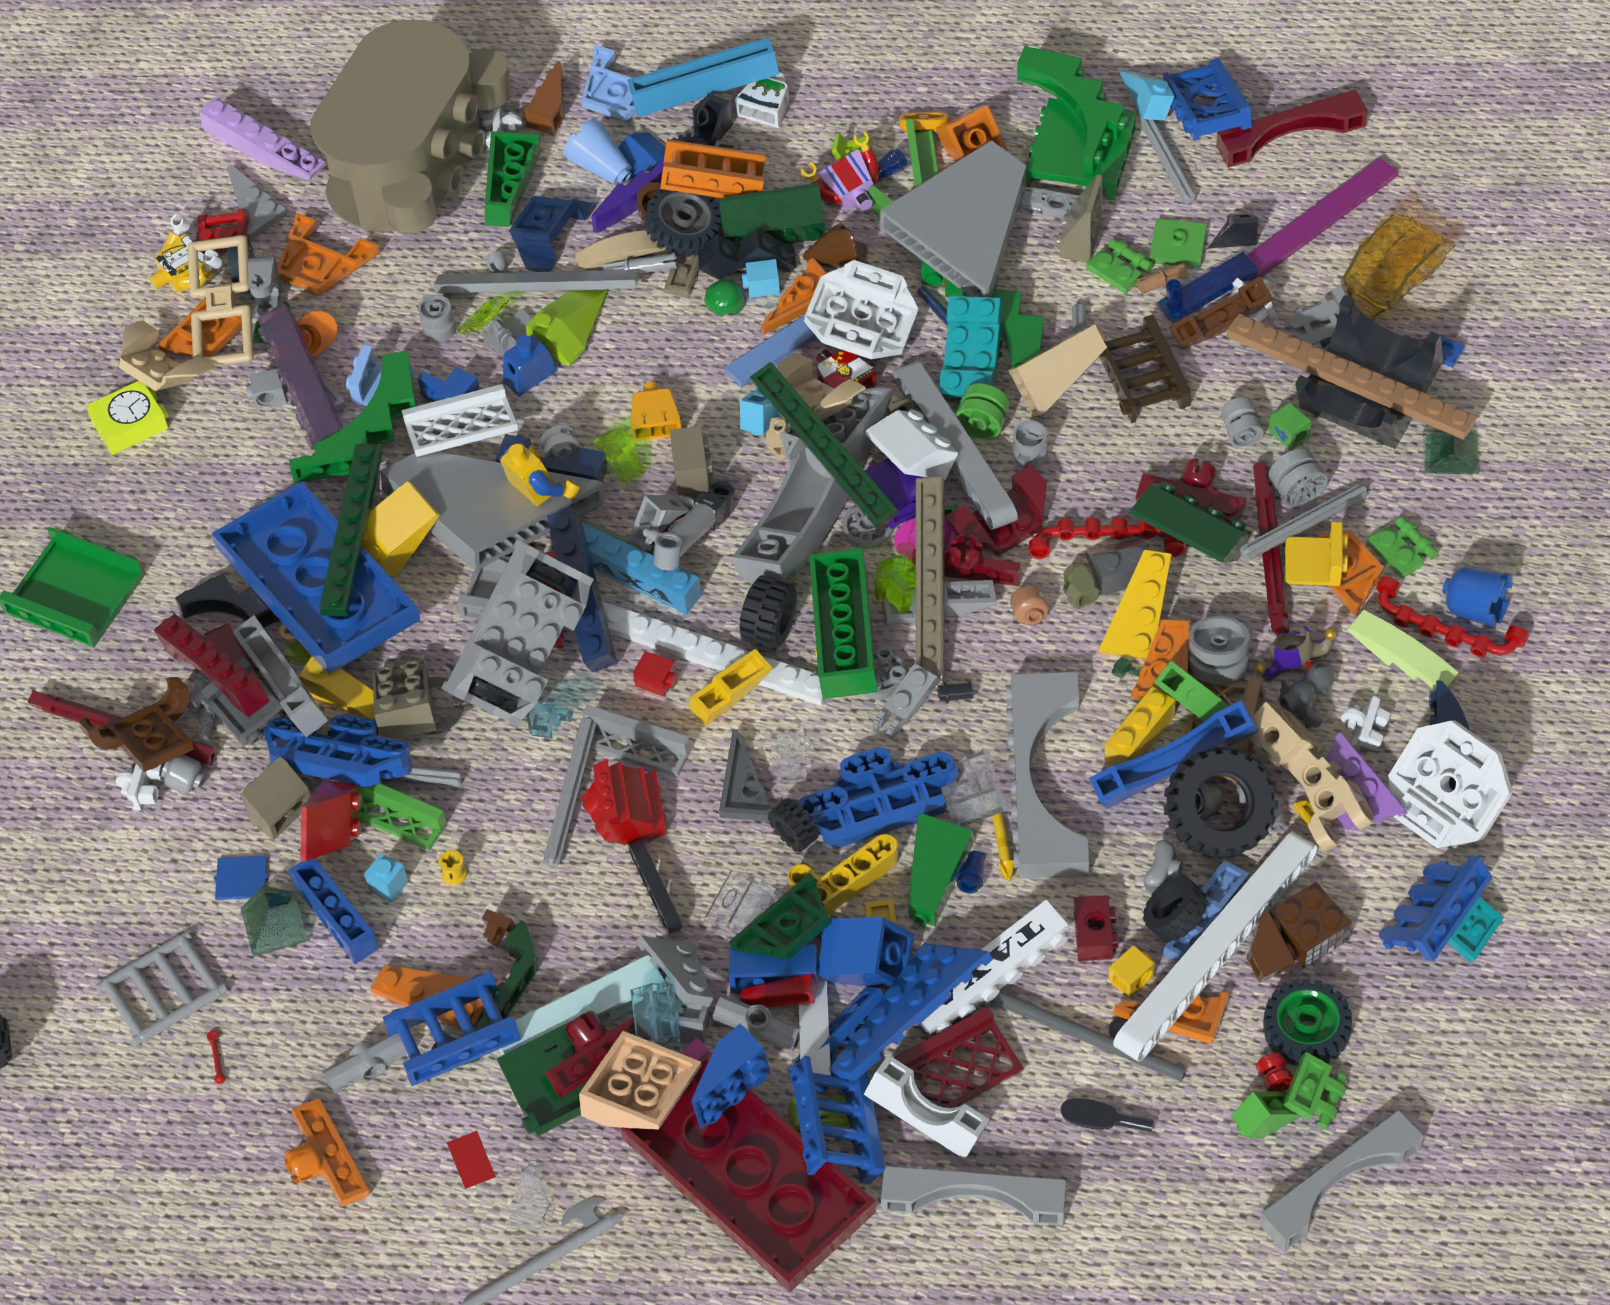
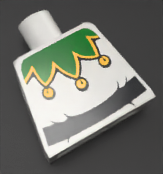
(764, 100)

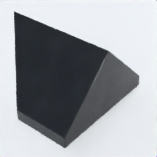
(712, 118)
(1236, 232)

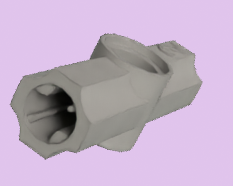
(774, 1030)
(364, 1062)

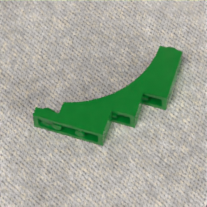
(1020, 332)
(371, 426)

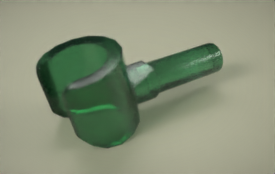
(1123, 667)

